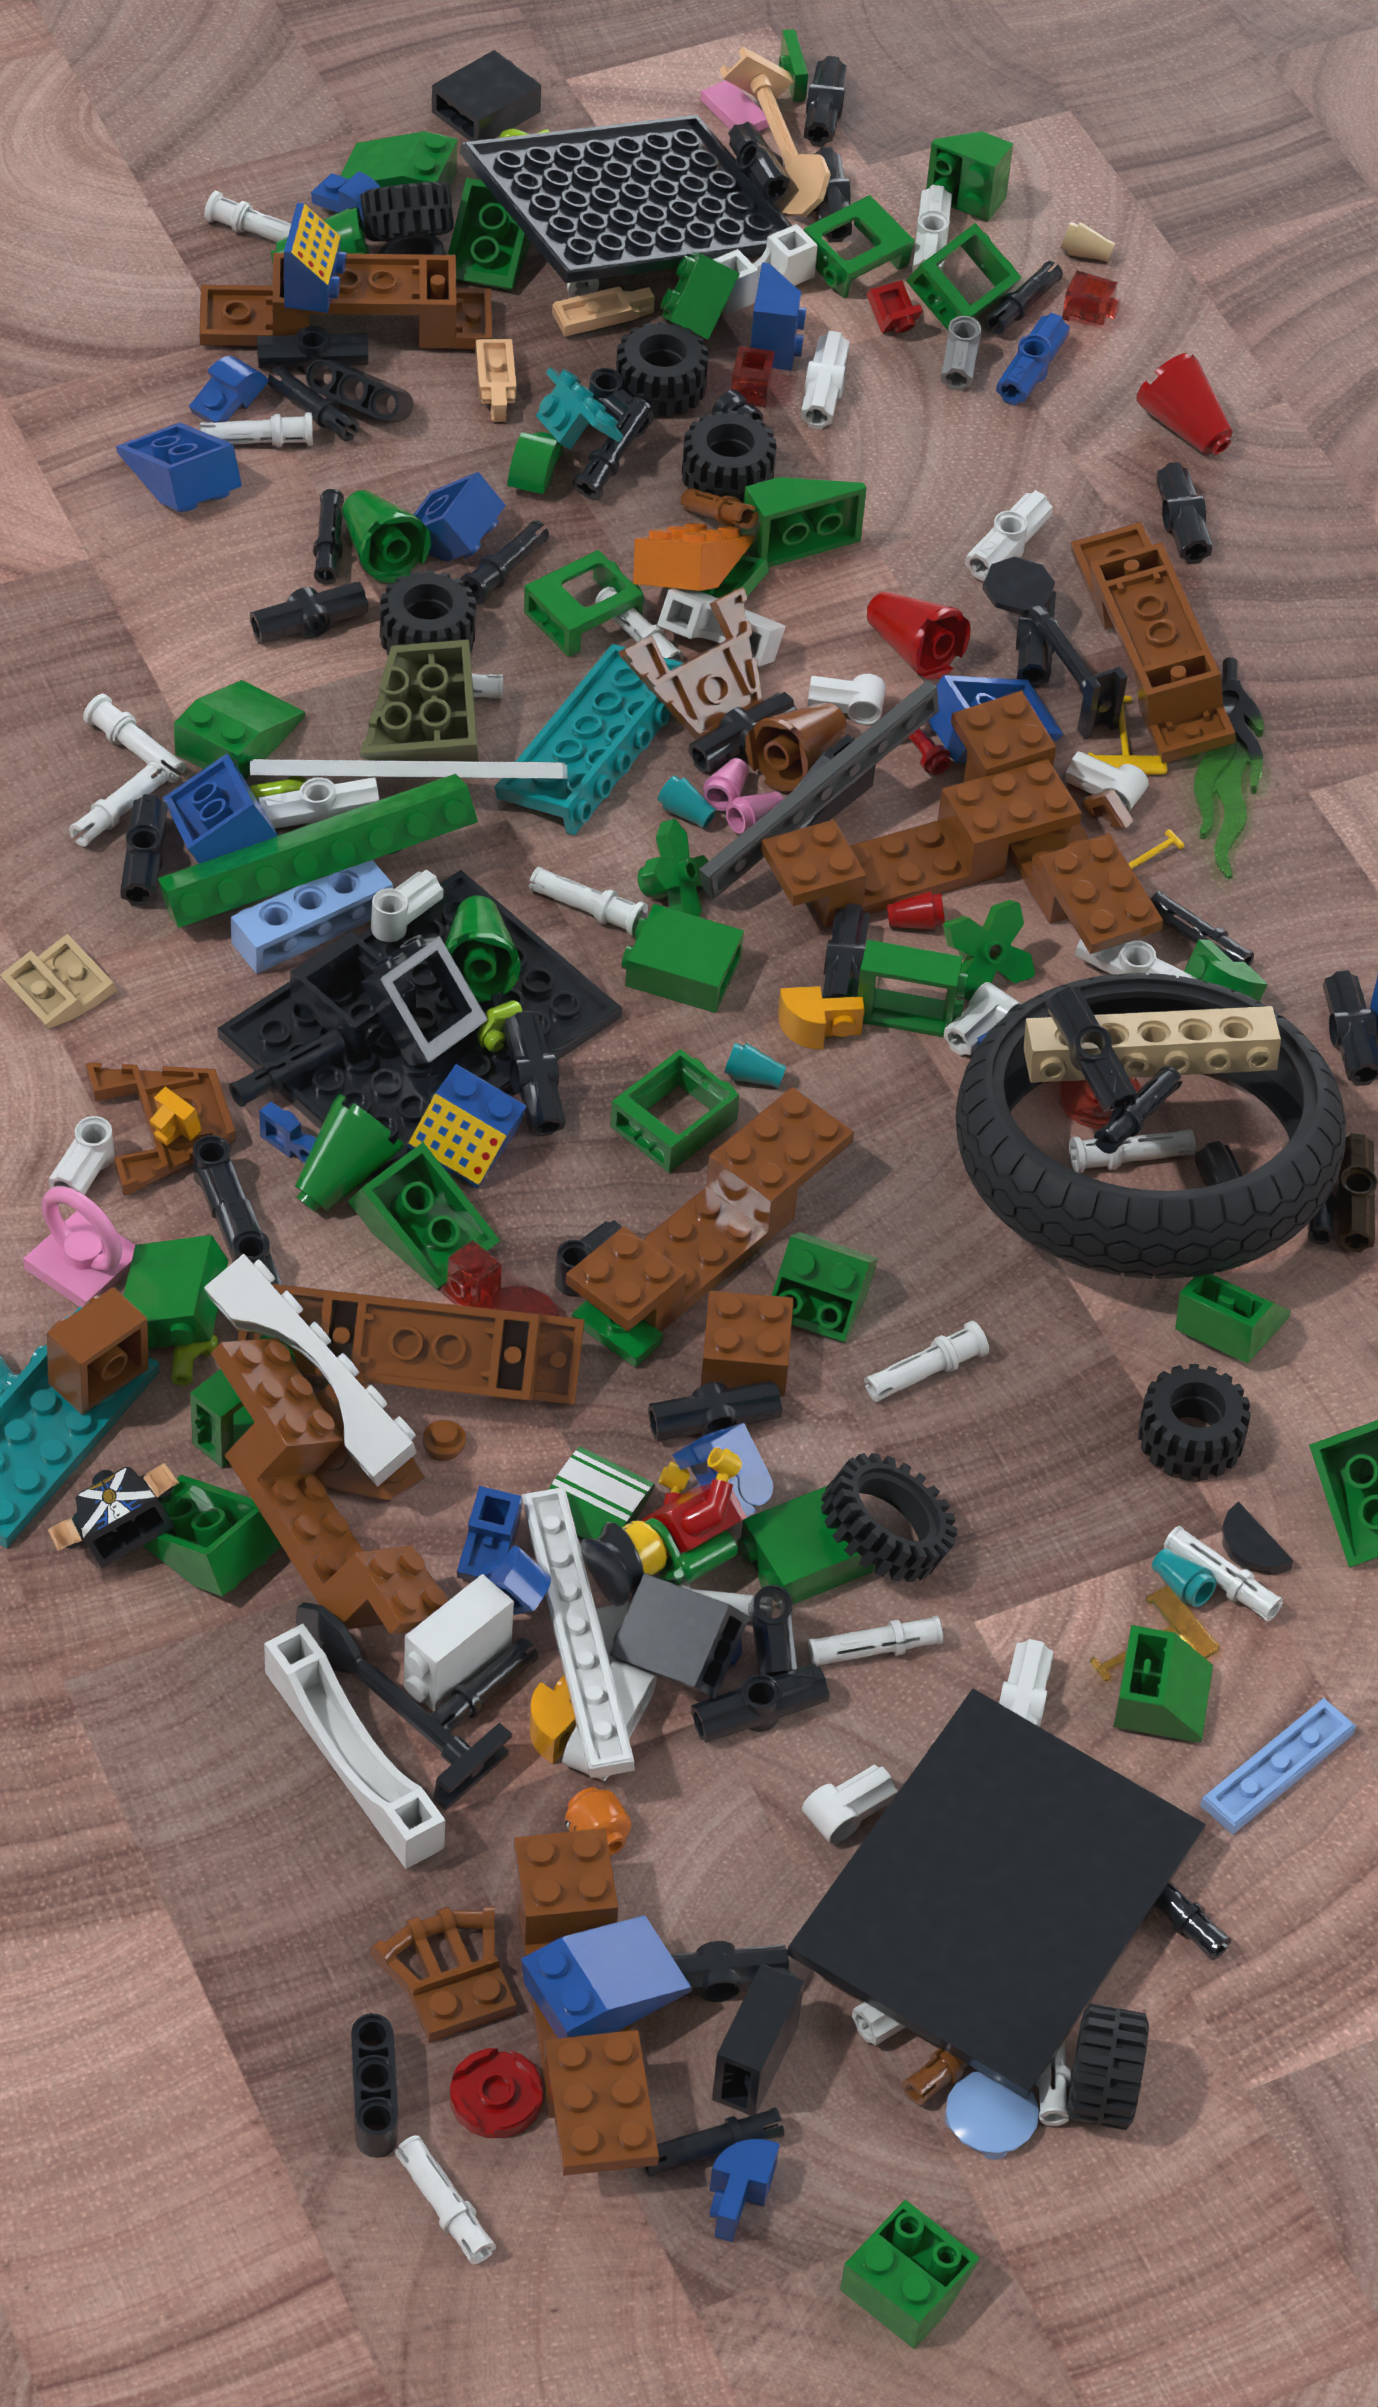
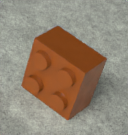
(747, 1339)
(97, 1350)

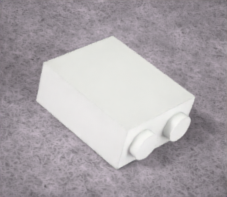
(457, 1642)

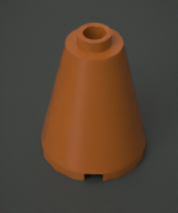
(792, 742)

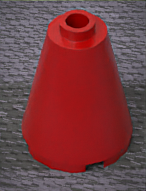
(1187, 404)
(920, 631)

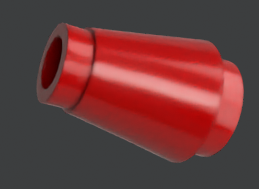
(917, 912)

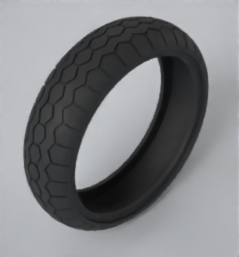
(1141, 1229)

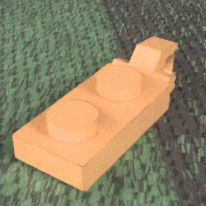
(602, 309)
(496, 375)

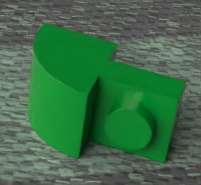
(534, 461)
(1214, 966)

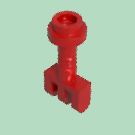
(934, 758)

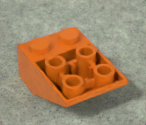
(688, 556)

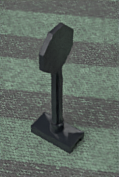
(1026, 590)
(466, 1762)

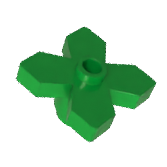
(674, 871)
(989, 946)

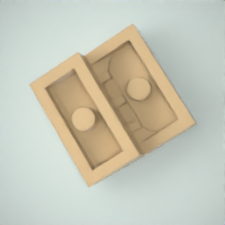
(59, 982)

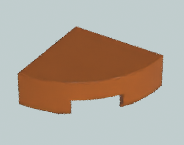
(1110, 807)

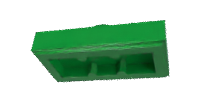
(792, 60)
(631, 1345)

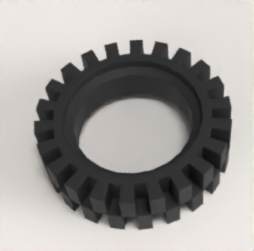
(870, 1538)

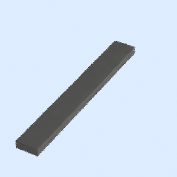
(821, 788)

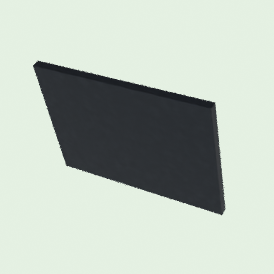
(626, 196)
(378, 1075)
(997, 1892)

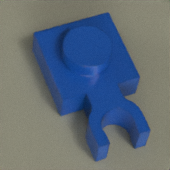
(284, 1132)

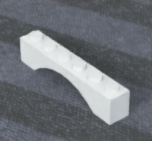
(256, 1306)
(387, 1796)

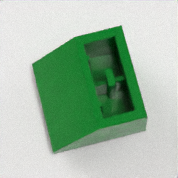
(973, 170)
(699, 293)
(825, 1284)
(1228, 1316)
(1163, 1686)
(908, 2273)

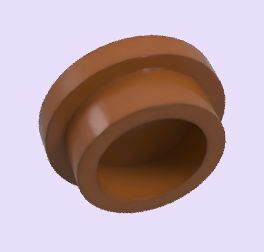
(444, 1439)

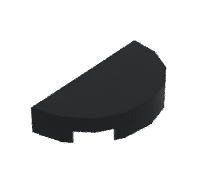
(1250, 1543)

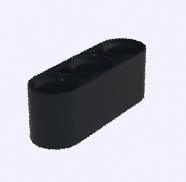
(343, 390)
(373, 2104)

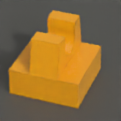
(174, 1118)

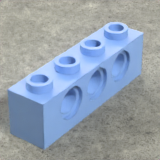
(306, 915)

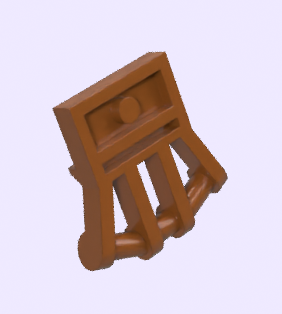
(458, 1997)

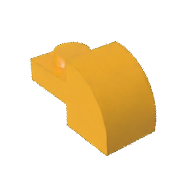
(810, 1019)
(551, 1719)

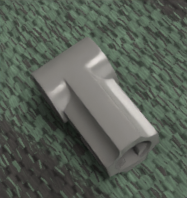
(961, 353)

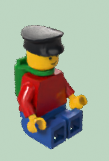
(689, 1530)

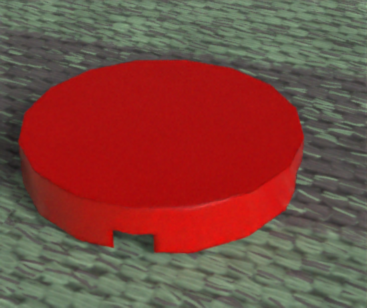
(496, 2093)

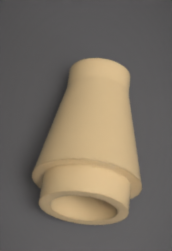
(1086, 243)

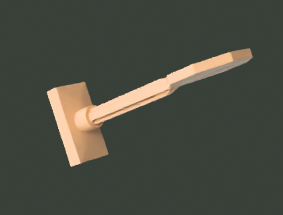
(807, 172)

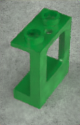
(878, 226)
(563, 616)

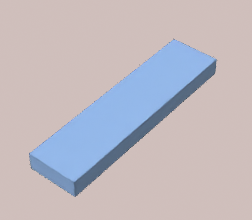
(1278, 1766)

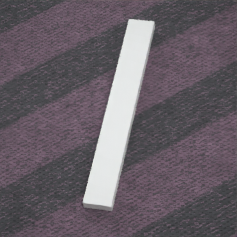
(408, 768)
(578, 1634)

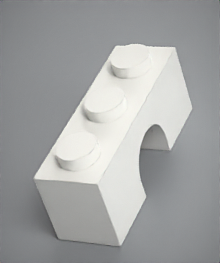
(787, 251)
(692, 616)

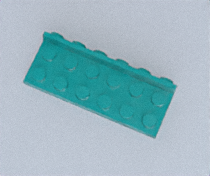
(596, 736)
(48, 1438)

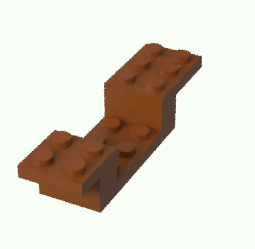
(368, 287)
(1161, 637)
(954, 852)
(1064, 867)
(741, 1208)
(444, 1345)
(278, 1469)
(590, 2081)

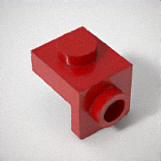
(893, 307)

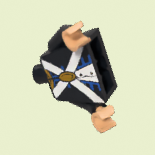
(118, 1513)

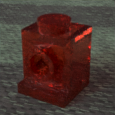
(1091, 299)
(753, 374)
(471, 1275)

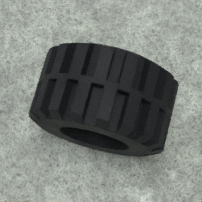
(407, 211)
(664, 367)
(727, 454)
(426, 610)
(1189, 1448)
(1108, 2066)

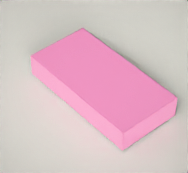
(733, 106)

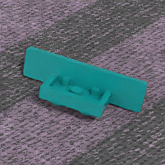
(572, 408)

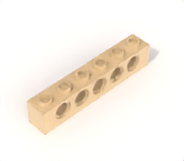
(1145, 1042)

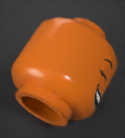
(599, 1809)

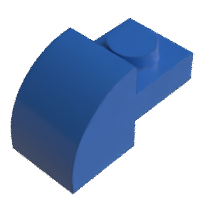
(342, 193)
(230, 386)
(490, 1530)
(519, 1579)
(741, 2176)

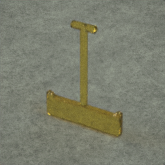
(1181, 1622)

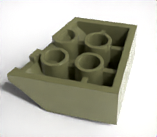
(424, 706)

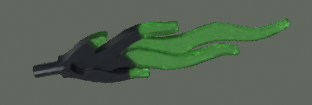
(1224, 766)

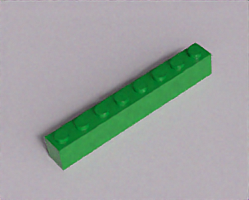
(317, 850)

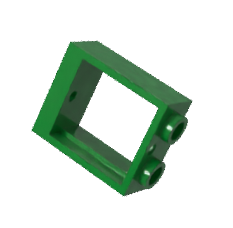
(931, 282)
(917, 966)
(654, 1138)
(219, 1416)

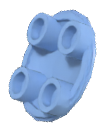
(990, 2115)

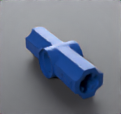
(1032, 359)

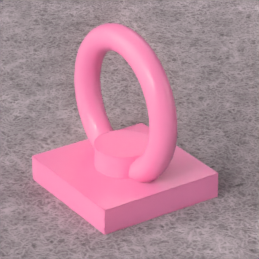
(83, 1252)

